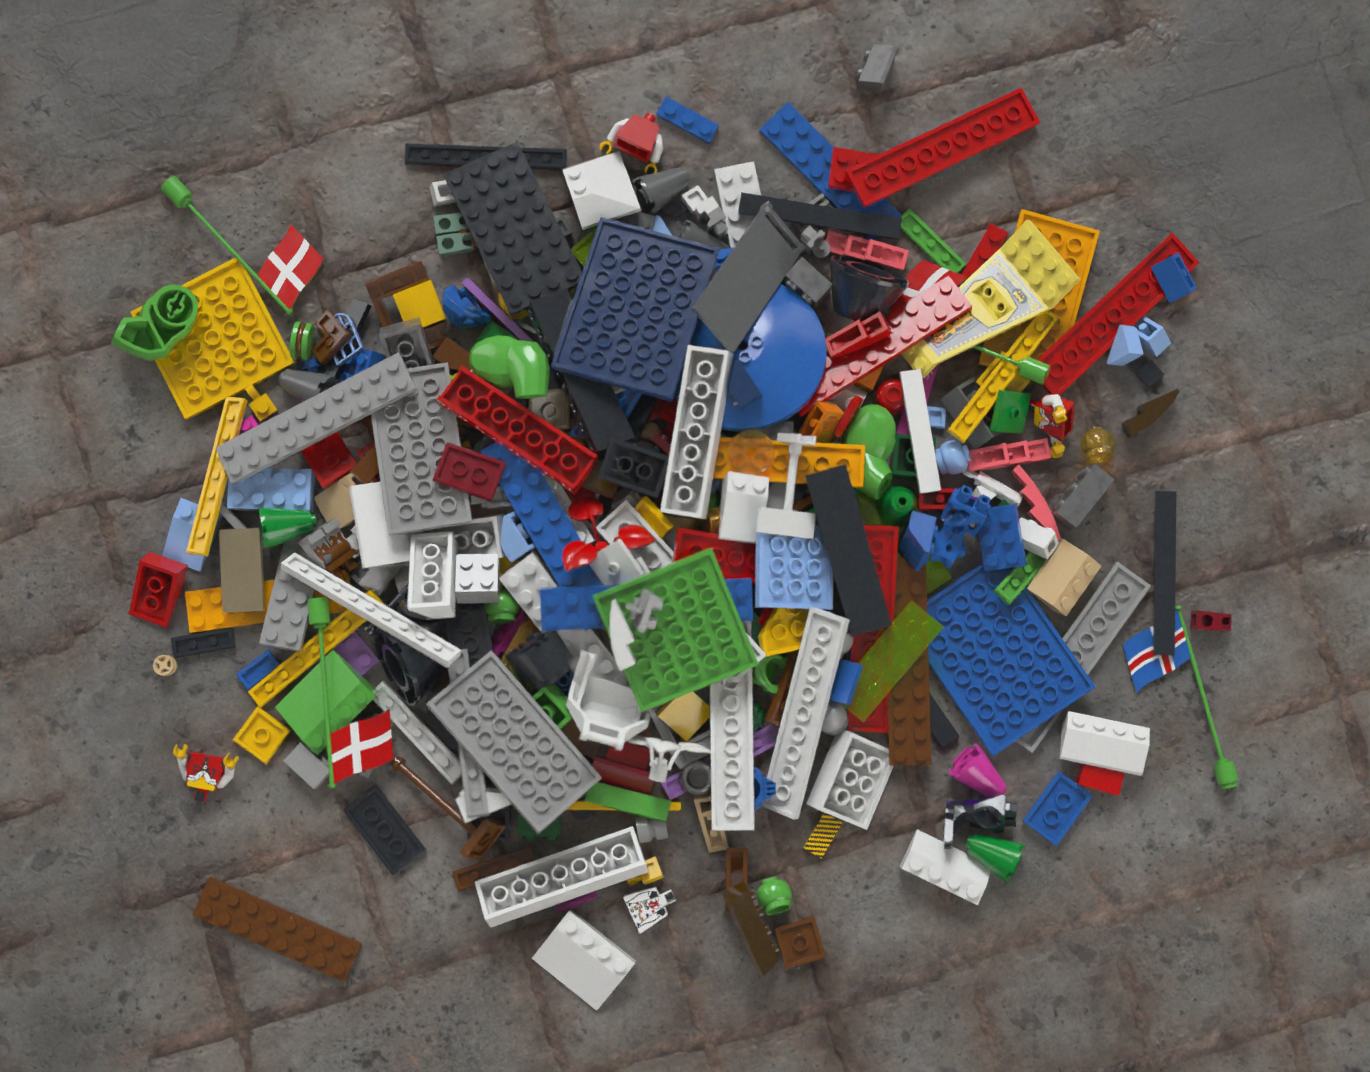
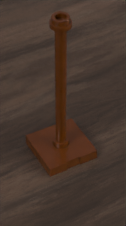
(481, 838)

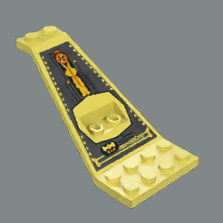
(1022, 275)

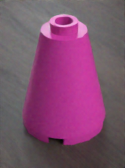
(977, 772)

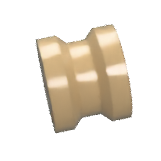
(161, 663)

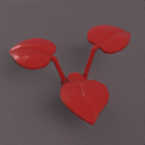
(581, 554)

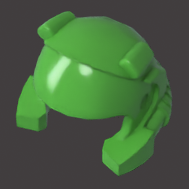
(765, 672)

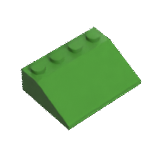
(347, 697)

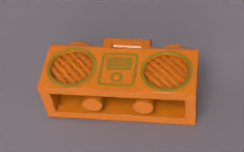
(822, 421)

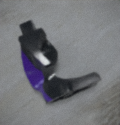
(981, 813)

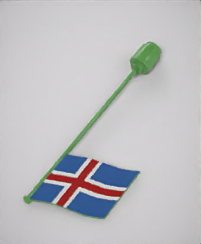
(1148, 667)

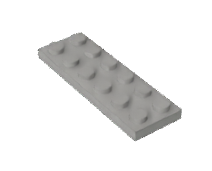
(288, 605)

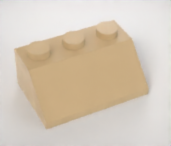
(1063, 577)

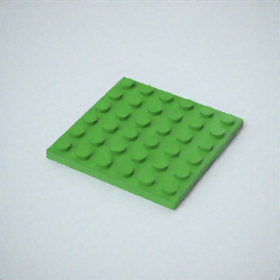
(695, 632)

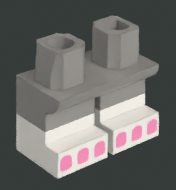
(713, 216)

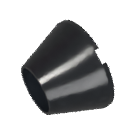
(863, 288)
(407, 666)

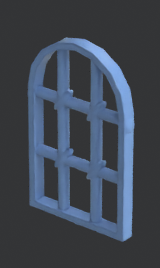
(354, 352)

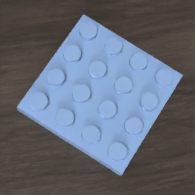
(793, 572)

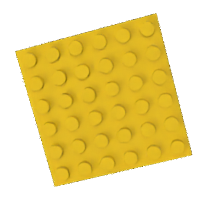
(229, 344)

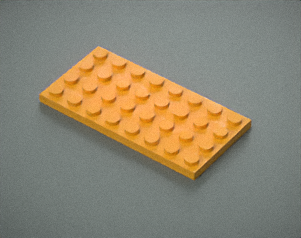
(1076, 247)

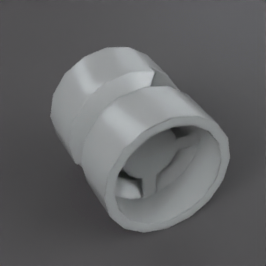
(650, 828)

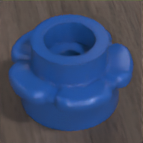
(311, 365)

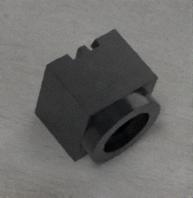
(540, 659)

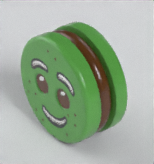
(302, 341)

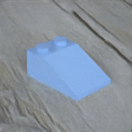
(180, 533)

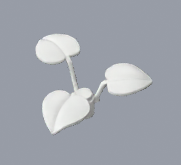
(659, 766)

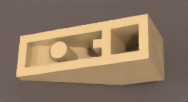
(715, 839)

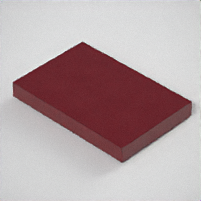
(469, 472)

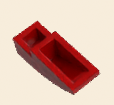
(858, 335)

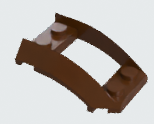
(396, 282)

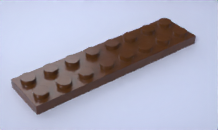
(277, 929)

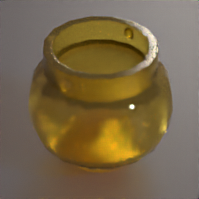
(1097, 445)

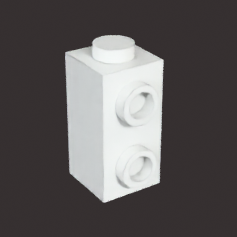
(1037, 538)

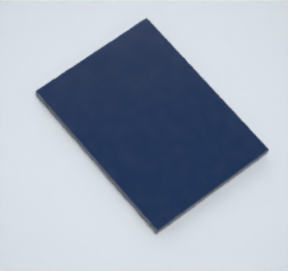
(635, 309)

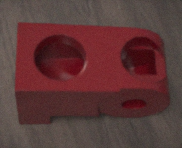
(1210, 621)

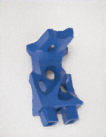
(956, 524)

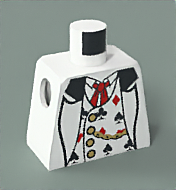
(648, 906)

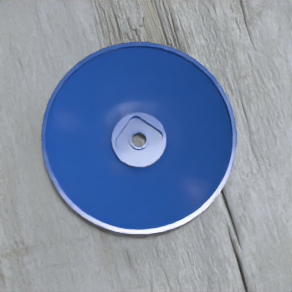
(781, 358)

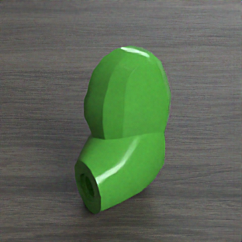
(513, 364)

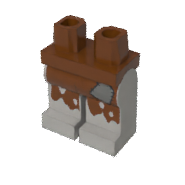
(329, 549)

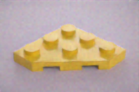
(783, 631)

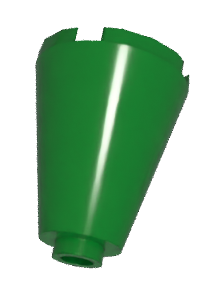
(891, 511)
(284, 524)
(996, 854)

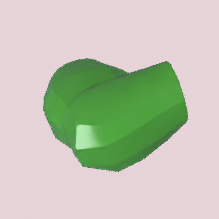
(160, 326)
(876, 430)

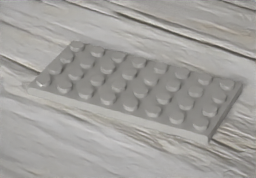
(408, 449)
(514, 741)

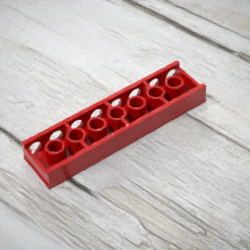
(518, 430)

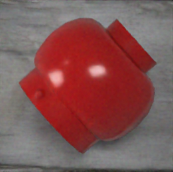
(890, 396)

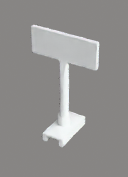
(785, 520)

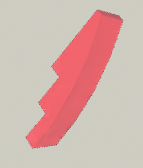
(867, 250)
(1009, 455)
(1040, 511)

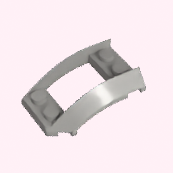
(704, 739)

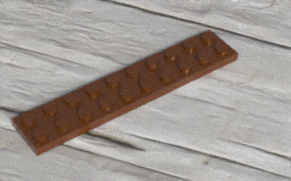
(909, 698)

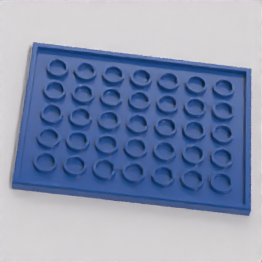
(1001, 659)

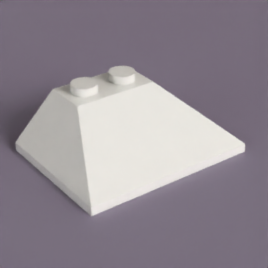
(601, 190)

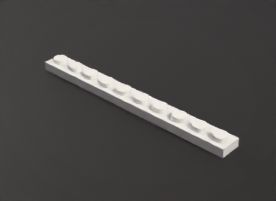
(371, 609)

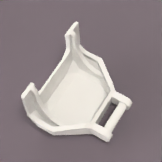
(603, 708)

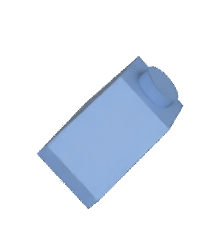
(1152, 336)

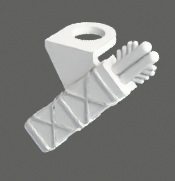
(992, 488)

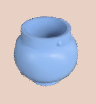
(952, 457)

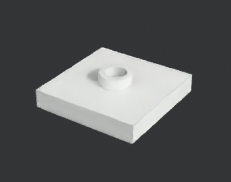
(616, 564)

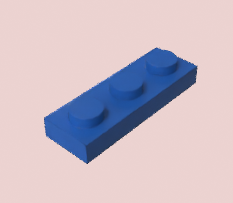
(687, 120)

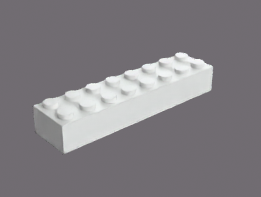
(697, 432)
(524, 582)
(561, 877)

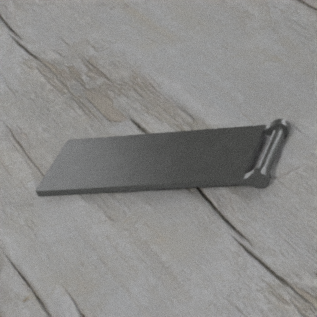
(748, 278)

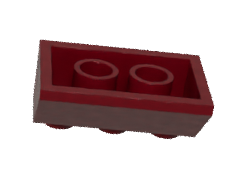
(623, 775)

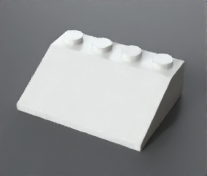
(375, 544)
(851, 779)
(584, 959)

